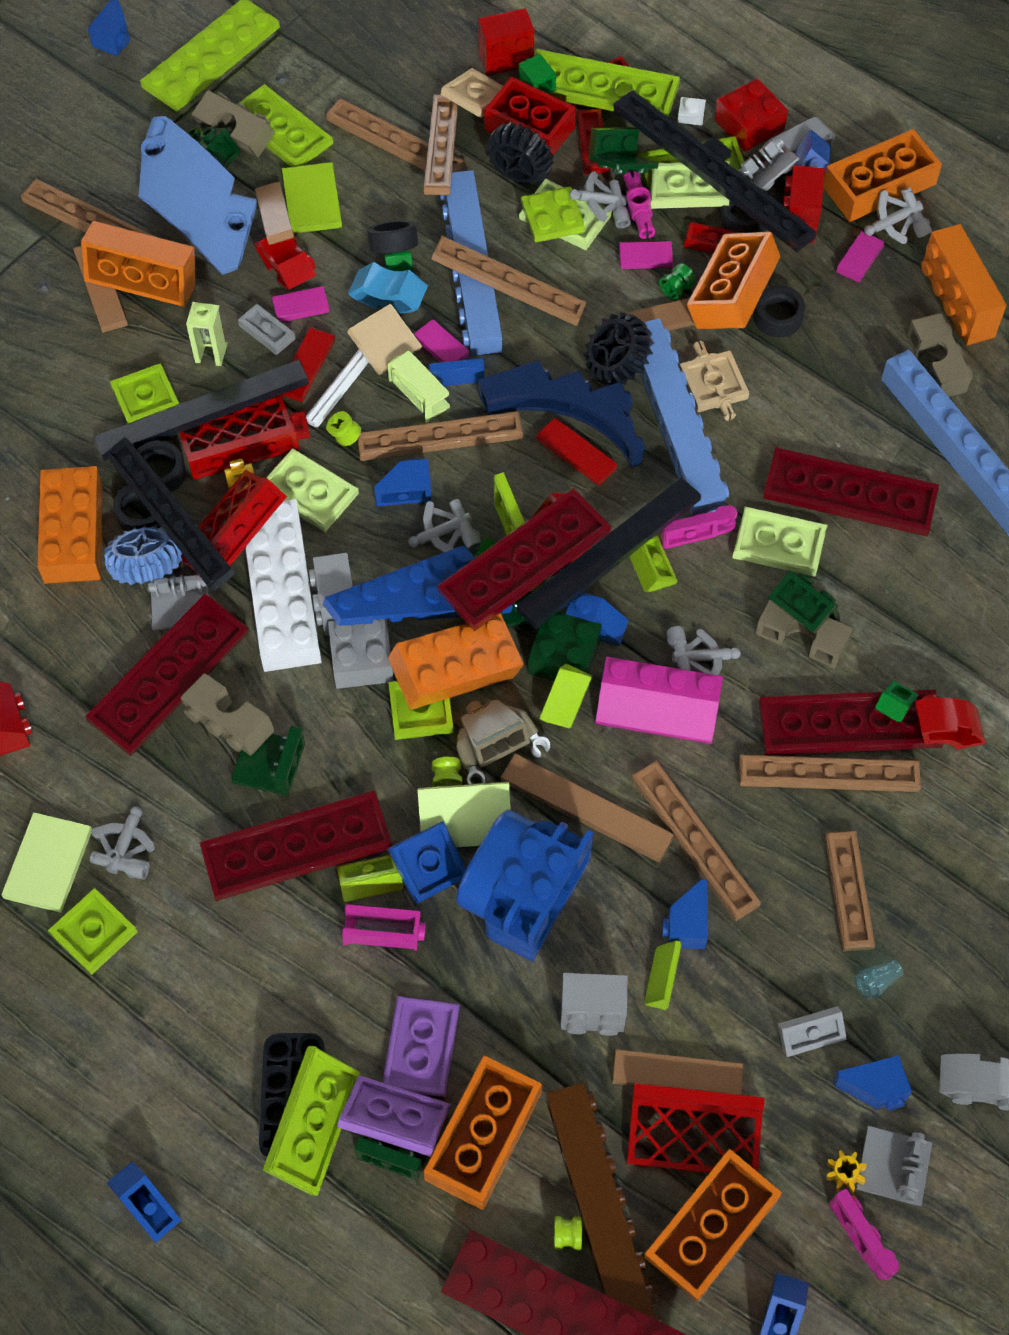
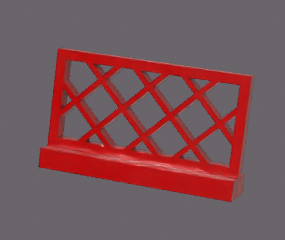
(251, 449)
(242, 518)
(694, 1101)

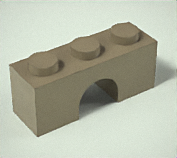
(251, 130)
(934, 337)
(828, 641)
(243, 729)

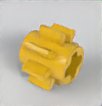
(236, 471)
(851, 1164)

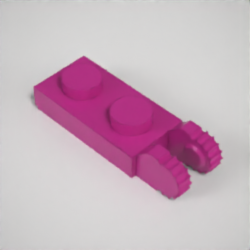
(699, 527)
(864, 1236)

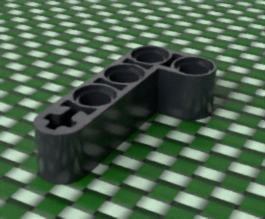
(284, 1068)

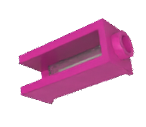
(383, 927)

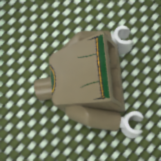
(493, 733)

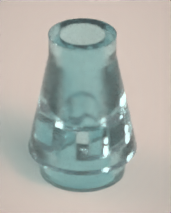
(876, 979)

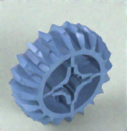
(141, 555)

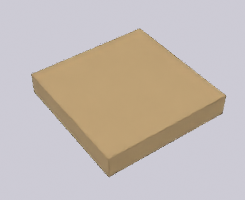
(472, 91)
(383, 338)

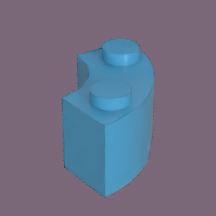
(380, 287)

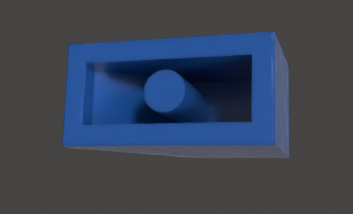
(110, 29)
(812, 152)
(405, 484)
(601, 612)
(688, 919)
(876, 1083)
(144, 1201)
(784, 1306)

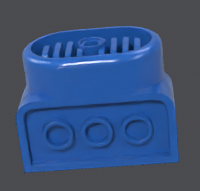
(523, 880)

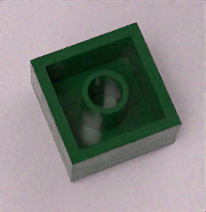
(564, 641)

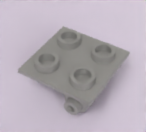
(780, 162)
(173, 598)
(895, 1165)

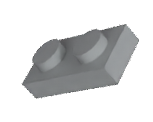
(266, 329)
(812, 1031)

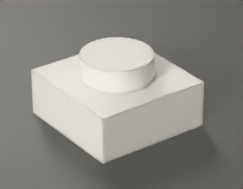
(691, 111)

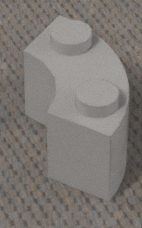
(969, 1080)

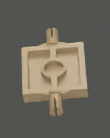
(714, 381)

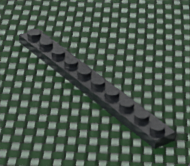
(715, 171)

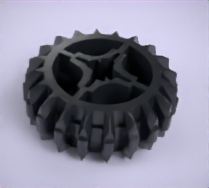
(519, 154)
(618, 348)

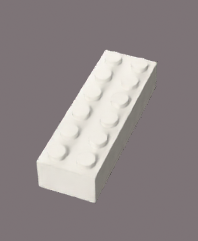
(282, 592)

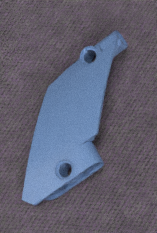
(195, 194)

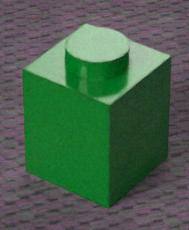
(538, 74)

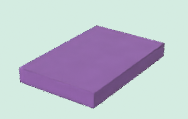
(421, 1046)
(394, 1115)

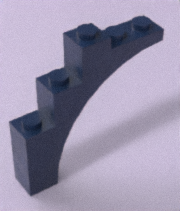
(570, 395)

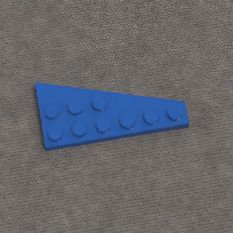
(401, 593)

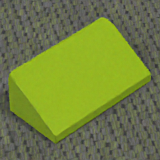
(653, 566)
(565, 696)
(369, 878)
(662, 975)

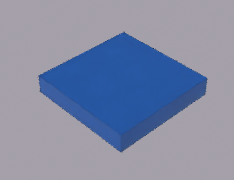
(428, 862)

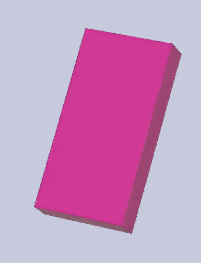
(645, 255)
(860, 257)
(300, 304)
(440, 343)

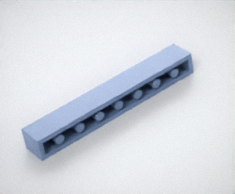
(477, 299)
(679, 423)
(950, 433)

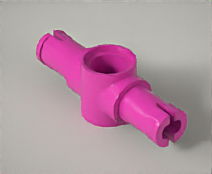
(639, 205)

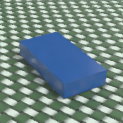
(458, 371)

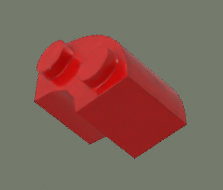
(287, 260)
(950, 722)

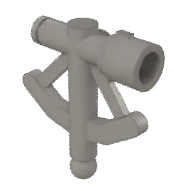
(612, 198)
(911, 211)
(458, 521)
(686, 656)
(116, 858)

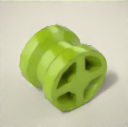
(343, 428)
(446, 771)
(568, 1233)

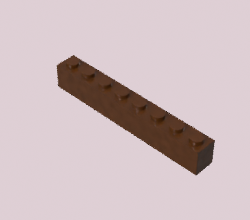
(598, 1198)

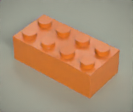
(888, 166)
(138, 263)
(734, 280)
(963, 285)
(70, 525)
(454, 662)
(483, 1132)
(712, 1225)

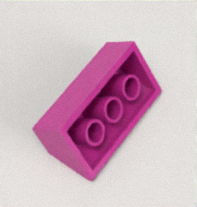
(659, 700)

